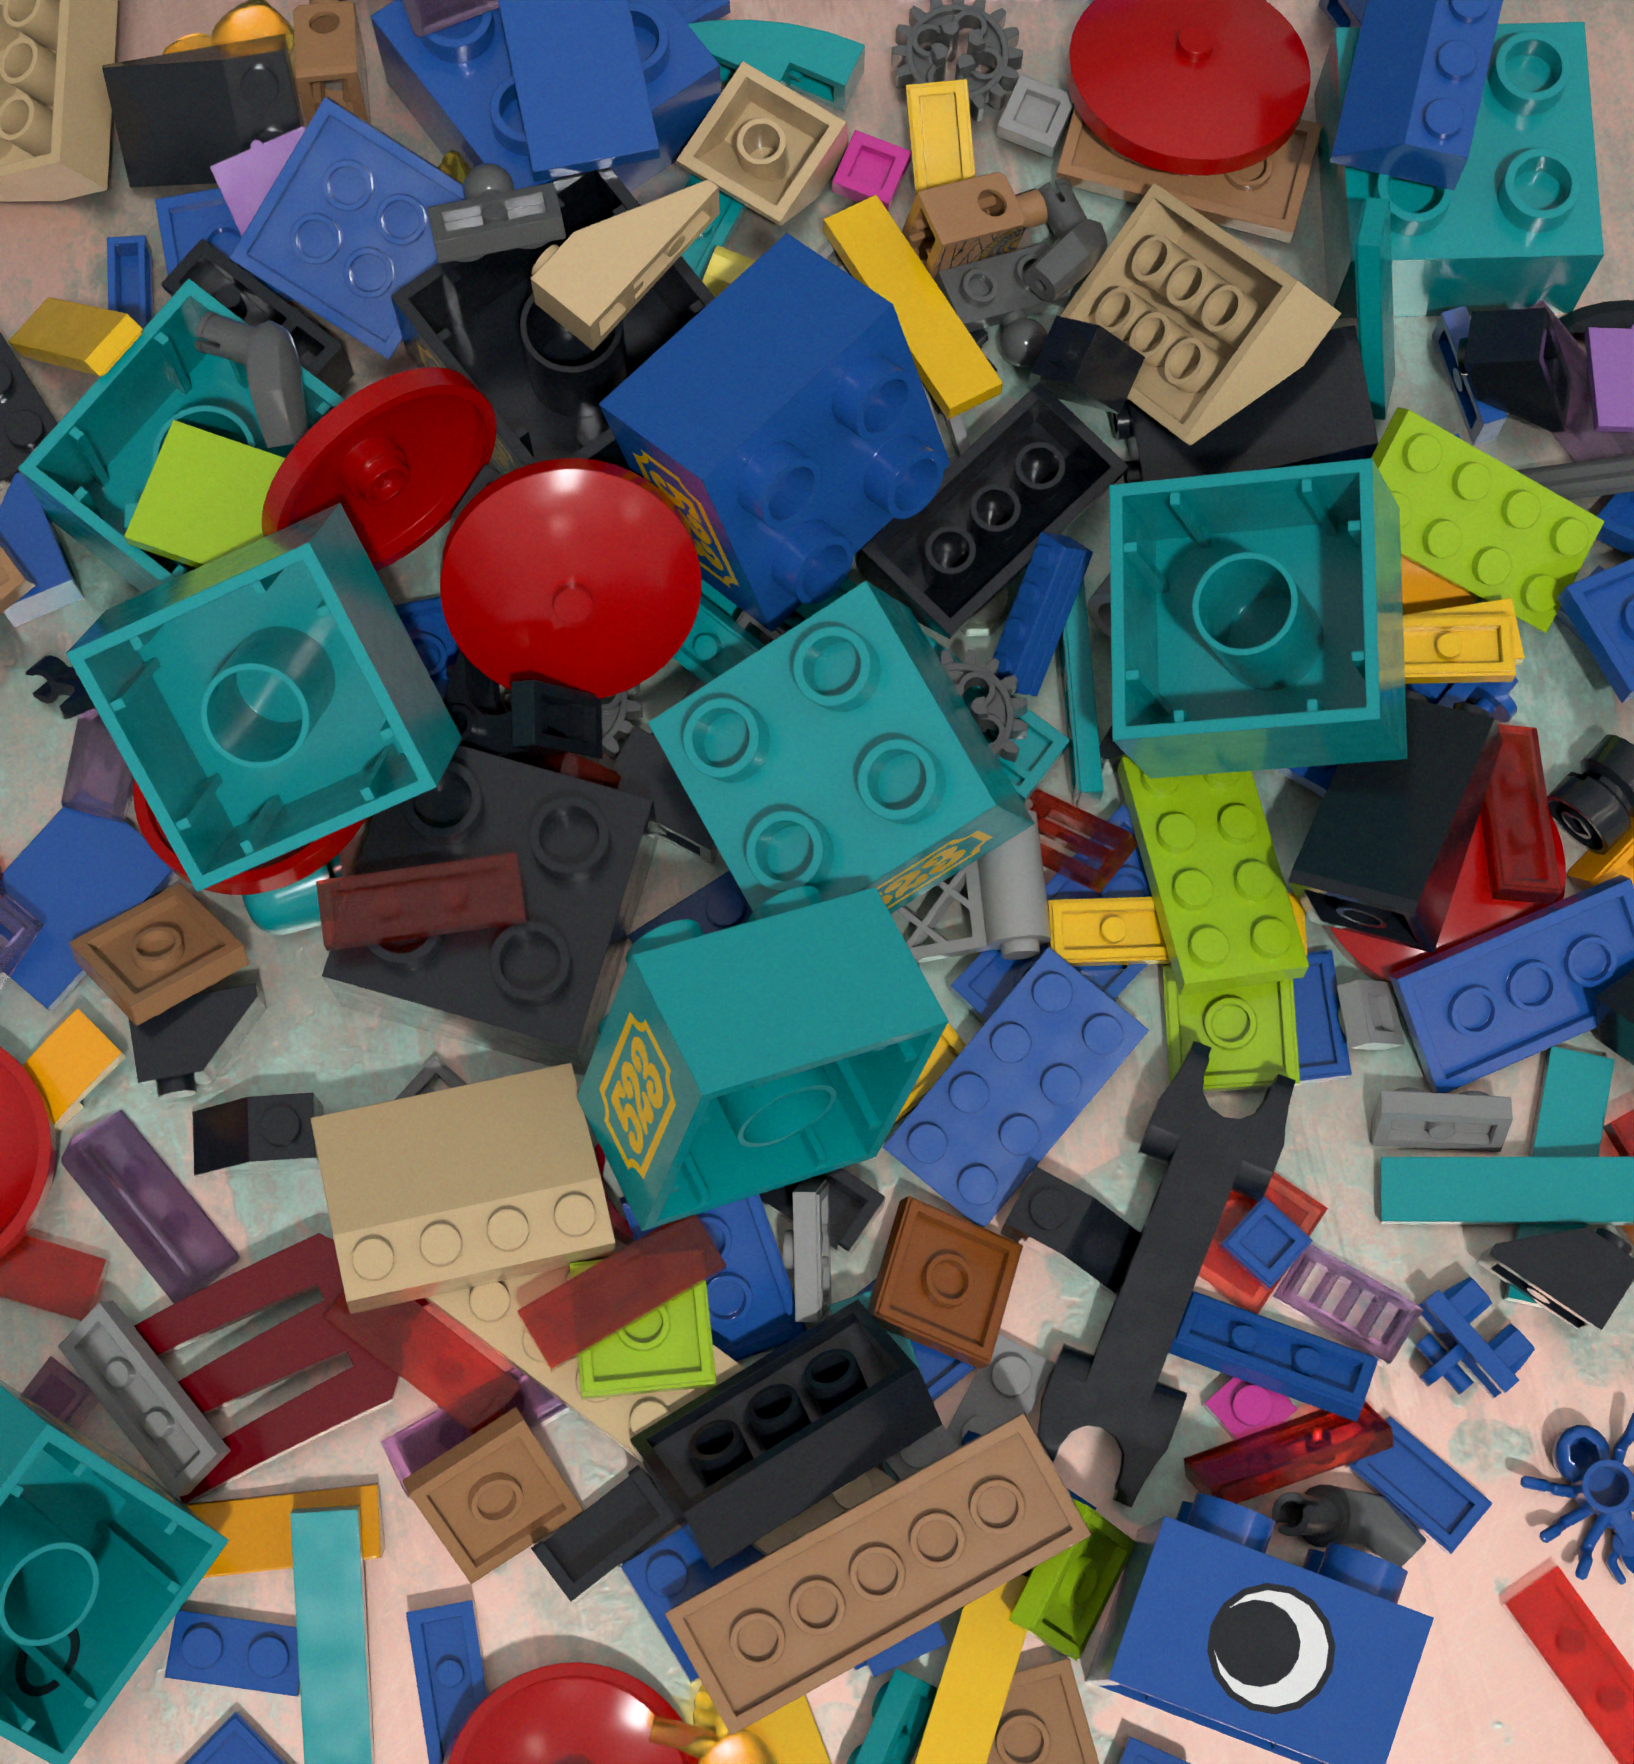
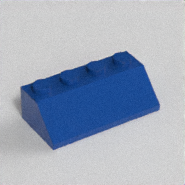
(1416, 88)

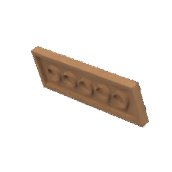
(877, 1573)

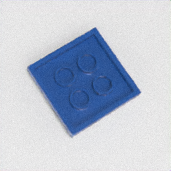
(348, 225)

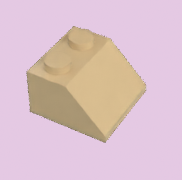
(766, 146)

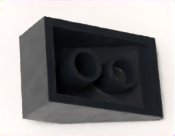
(200, 107)

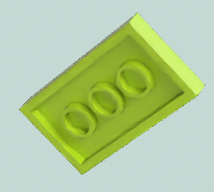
(1482, 520)
(1214, 879)

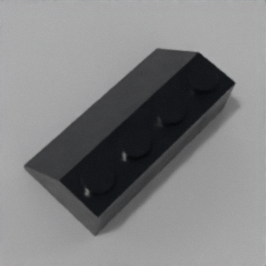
(981, 527)
(786, 1432)

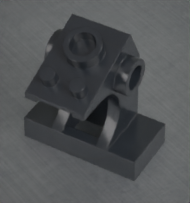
(530, 727)

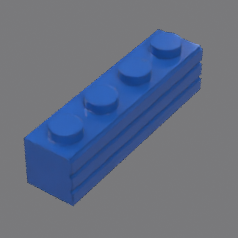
(130, 277)
(1041, 610)

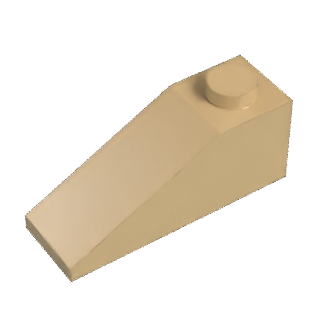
(615, 262)

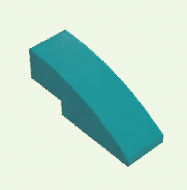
(794, 55)

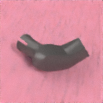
(1075, 248)
(271, 372)
(1348, 1519)

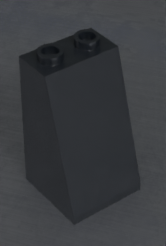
(1304, 420)
(1400, 829)

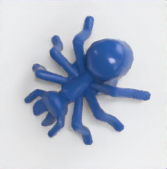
(1599, 1487)

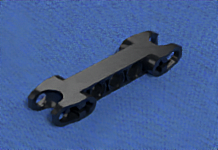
(1204, 1163)

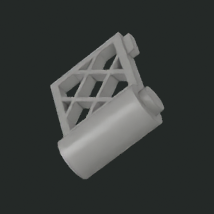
(1004, 904)

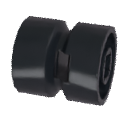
(1597, 803)

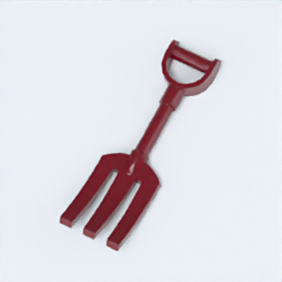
(283, 1352)

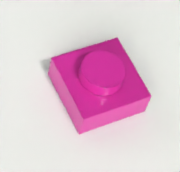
(871, 169)
(1247, 1408)

